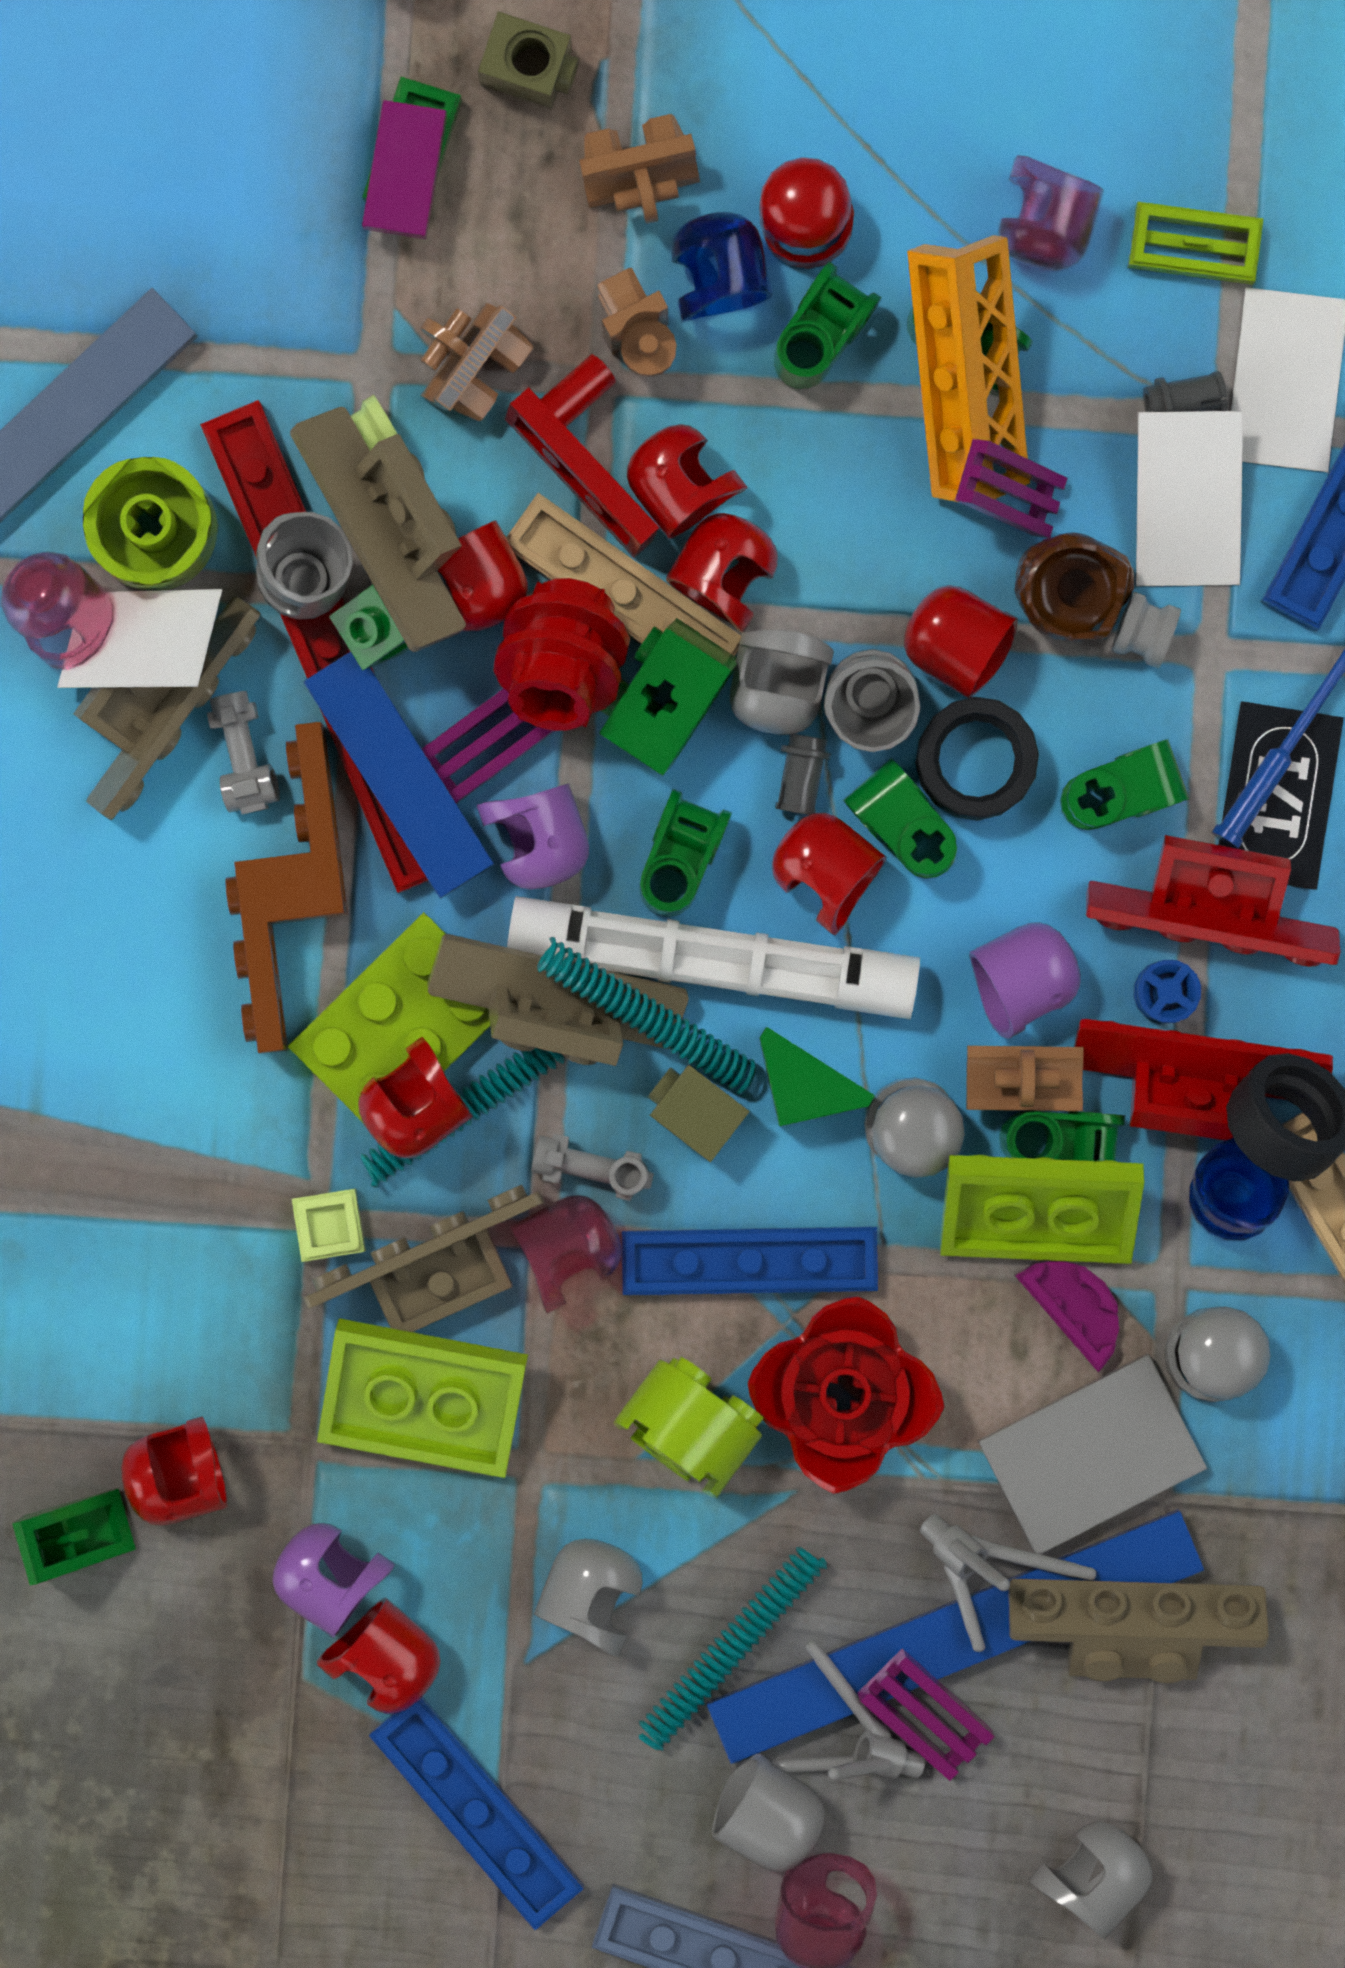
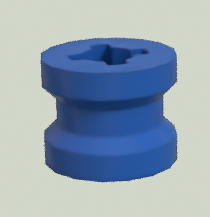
(1181, 989)

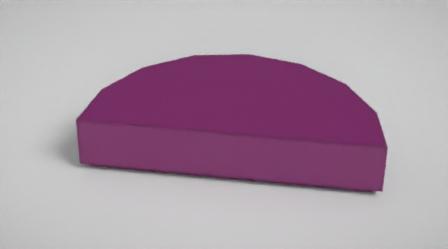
(1077, 1305)

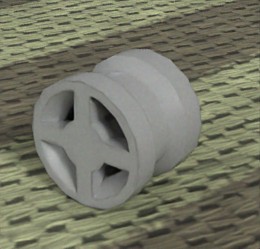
(1145, 630)

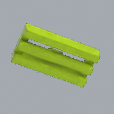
(1189, 267)

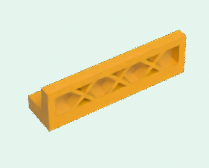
(951, 360)

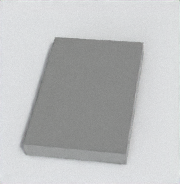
(1092, 1454)

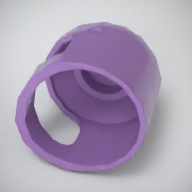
(545, 836)
(1024, 976)
(313, 1595)

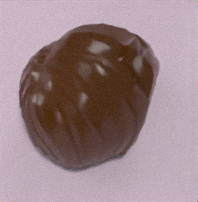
(1072, 586)

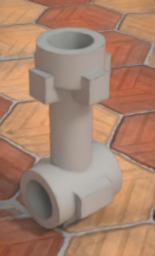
(249, 786)
(625, 1175)

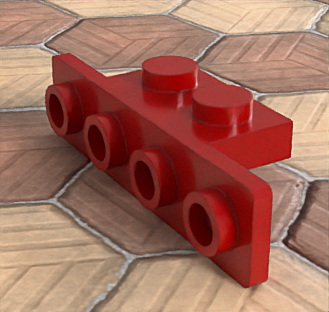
(1216, 898)
(1177, 1076)

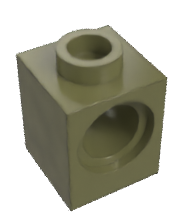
(511, 37)
(696, 1110)

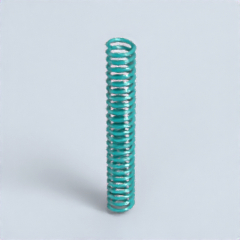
(645, 1020)
(484, 1099)
(764, 1621)

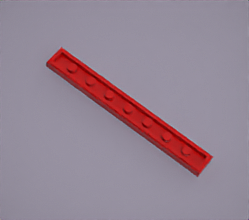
(261, 492)

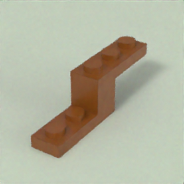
(287, 889)

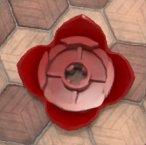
(847, 1445)

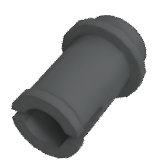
(1187, 395)
(801, 773)

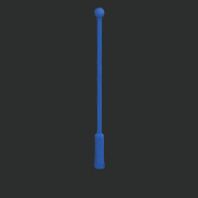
(1273, 767)

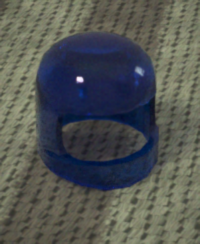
(740, 260)
(1229, 1210)

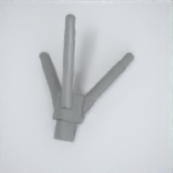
(967, 1555)
(874, 1750)

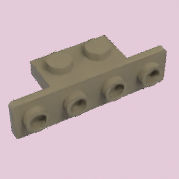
(388, 521)
(149, 719)
(533, 1009)
(437, 1275)
(1137, 1625)

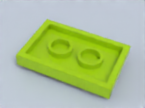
(385, 1013)
(1041, 1209)
(422, 1398)

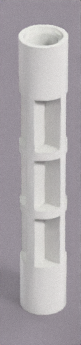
(721, 959)

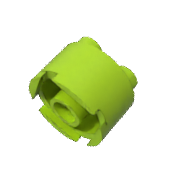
(149, 487)
(690, 1425)

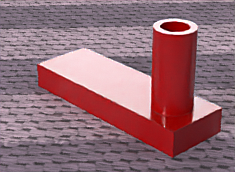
(544, 429)

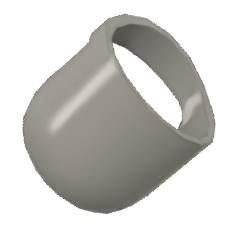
(303, 564)
(779, 680)
(870, 680)
(914, 1127)
(1218, 1352)
(585, 1589)
(768, 1815)
(1112, 1893)

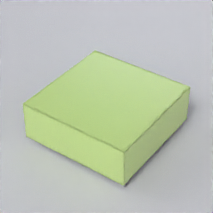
(328, 1225)

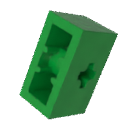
(697, 671)

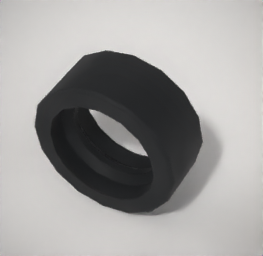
(1016, 731)
(1266, 1139)

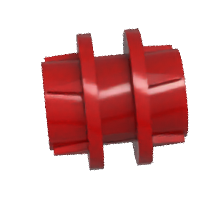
(561, 654)

